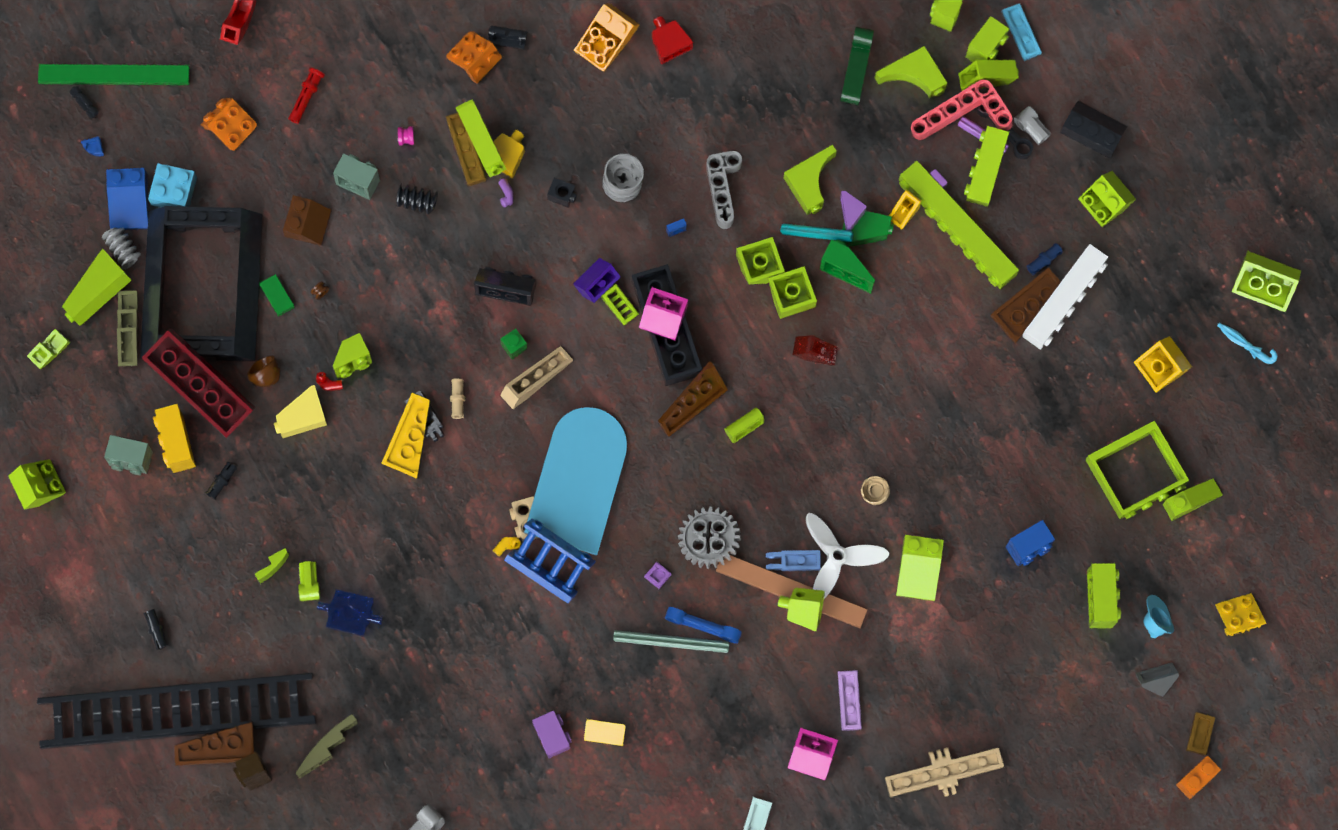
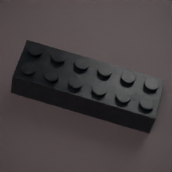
(677, 357)

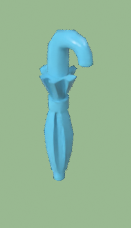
(1237, 338)

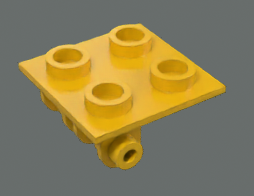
(1240, 614)

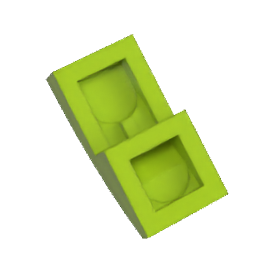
(48, 349)
(277, 561)

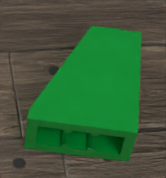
(870, 229)

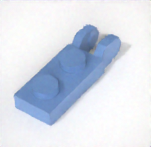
(795, 560)

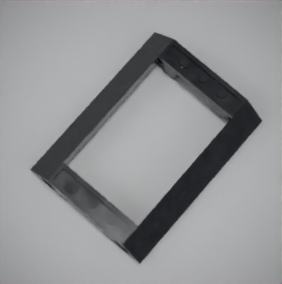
(249, 223)

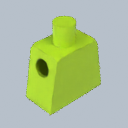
(804, 607)

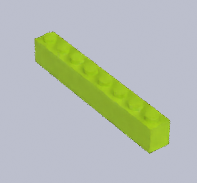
(958, 225)

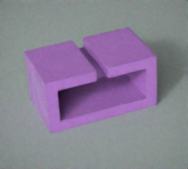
(551, 734)

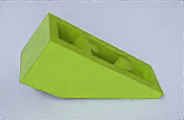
(1191, 499)

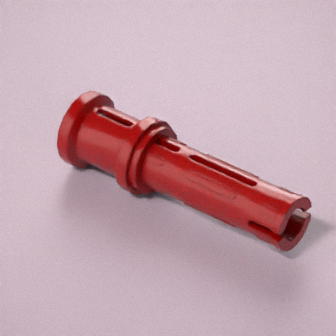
(309, 87)

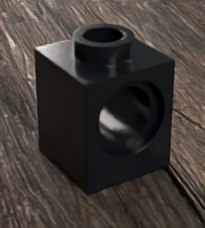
(558, 185)

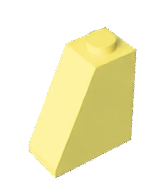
(301, 414)

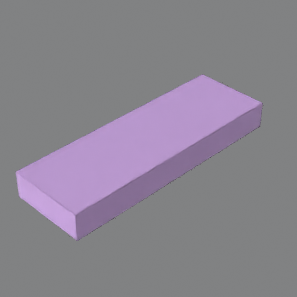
(849, 700)

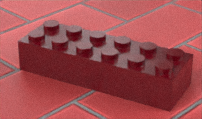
(198, 382)

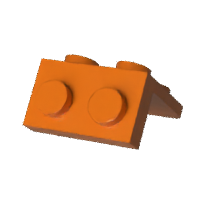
(474, 55)
(229, 123)

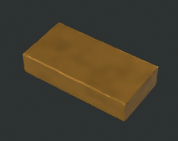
(1200, 734)

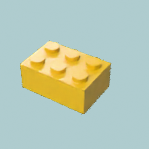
(174, 438)

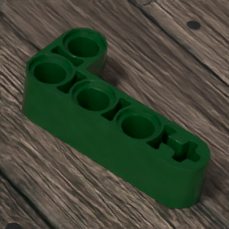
(857, 65)

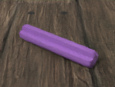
(974, 129)

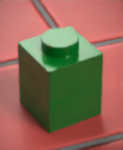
(513, 343)

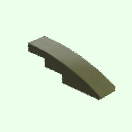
(127, 328)
(320, 753)

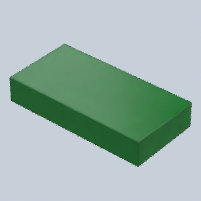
(276, 295)

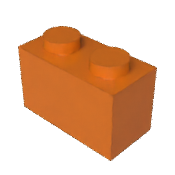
(1198, 777)

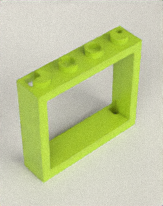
(1120, 444)

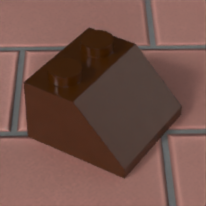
(306, 220)

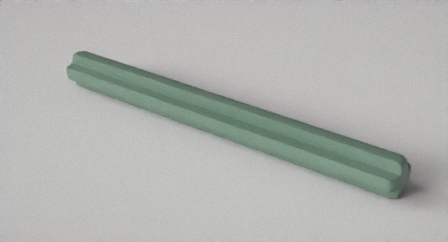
(671, 641)

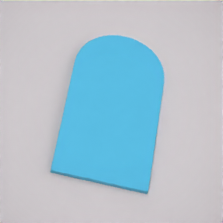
(580, 477)

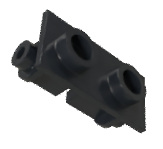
(507, 37)

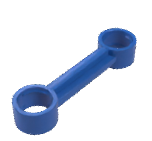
(682, 618)

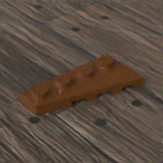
(1023, 307)
(697, 396)
(218, 747)

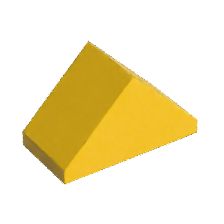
(905, 209)

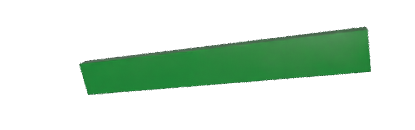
(114, 74)

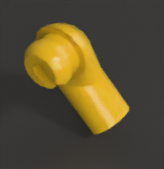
(507, 543)

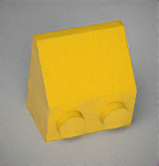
(1162, 364)

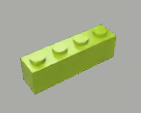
(987, 166)

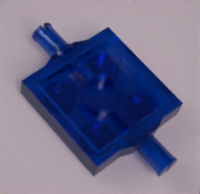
(349, 613)

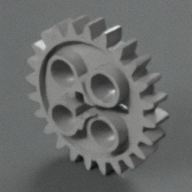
(726, 537)

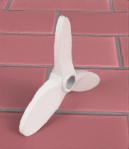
(855, 555)

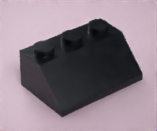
(1093, 129)
(505, 286)

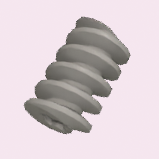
(120, 247)

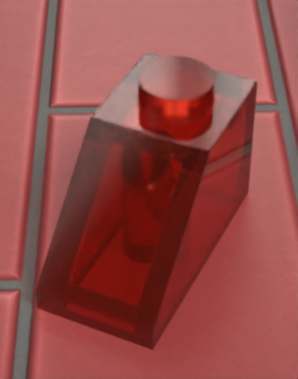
(814, 350)

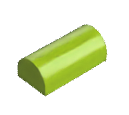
(744, 425)

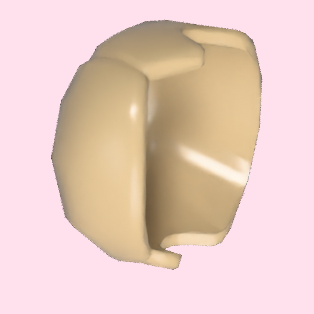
(875, 490)

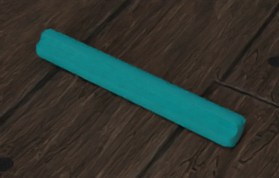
(816, 232)

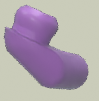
(508, 192)

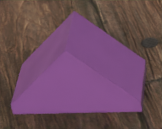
(852, 210)

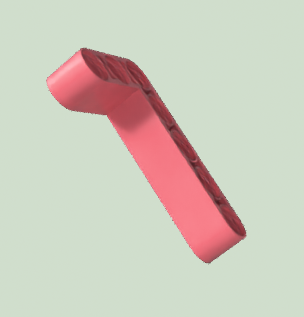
(962, 109)

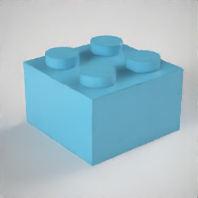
(172, 186)

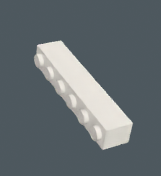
(1065, 296)

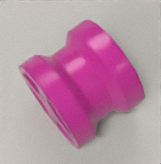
(406, 135)

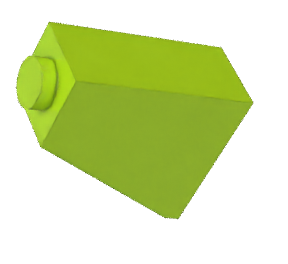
(995, 71)

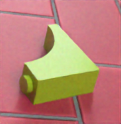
(916, 69)
(804, 180)

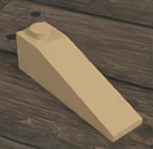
(535, 377)

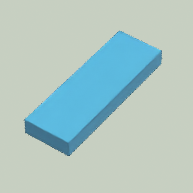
(1021, 32)

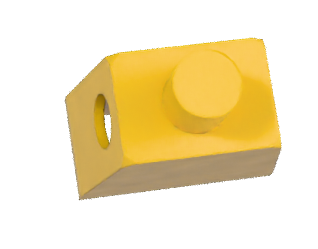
(510, 151)

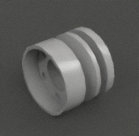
(627, 168)

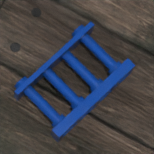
(534, 569)

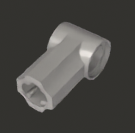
(1029, 122)

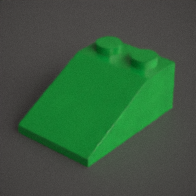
(844, 265)

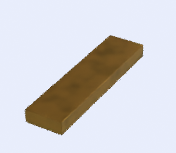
(466, 151)

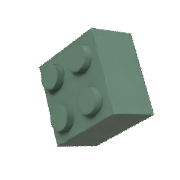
(356, 176)
(128, 455)

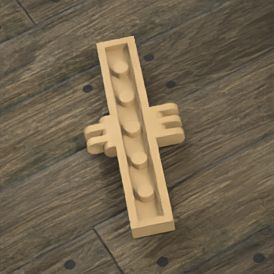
(944, 772)

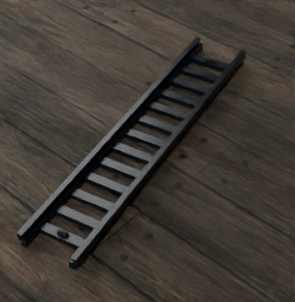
(177, 730)

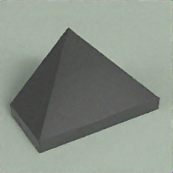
(1158, 679)

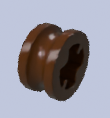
(319, 290)

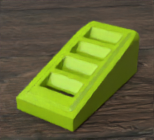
(609, 302)

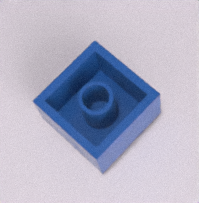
(1030, 543)

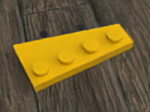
(407, 441)

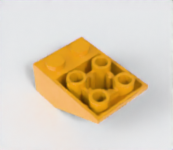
(606, 36)

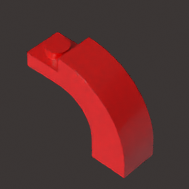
(237, 21)

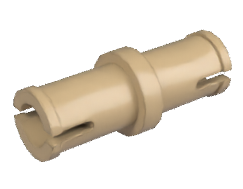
(457, 398)

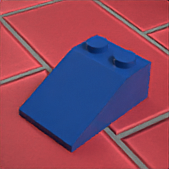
(127, 198)

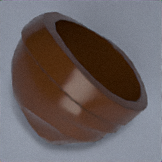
(264, 372)

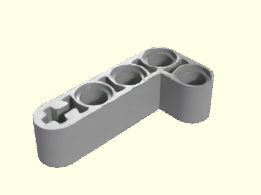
(723, 190)

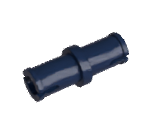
(1044, 259)

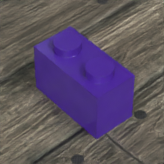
(596, 280)

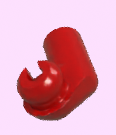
(326, 384)

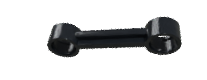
(1013, 137)

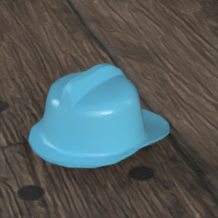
(1158, 617)

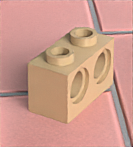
(521, 519)

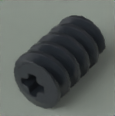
(416, 199)

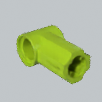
(308, 585)

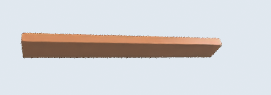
(784, 586)

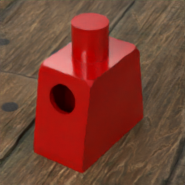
(670, 40)

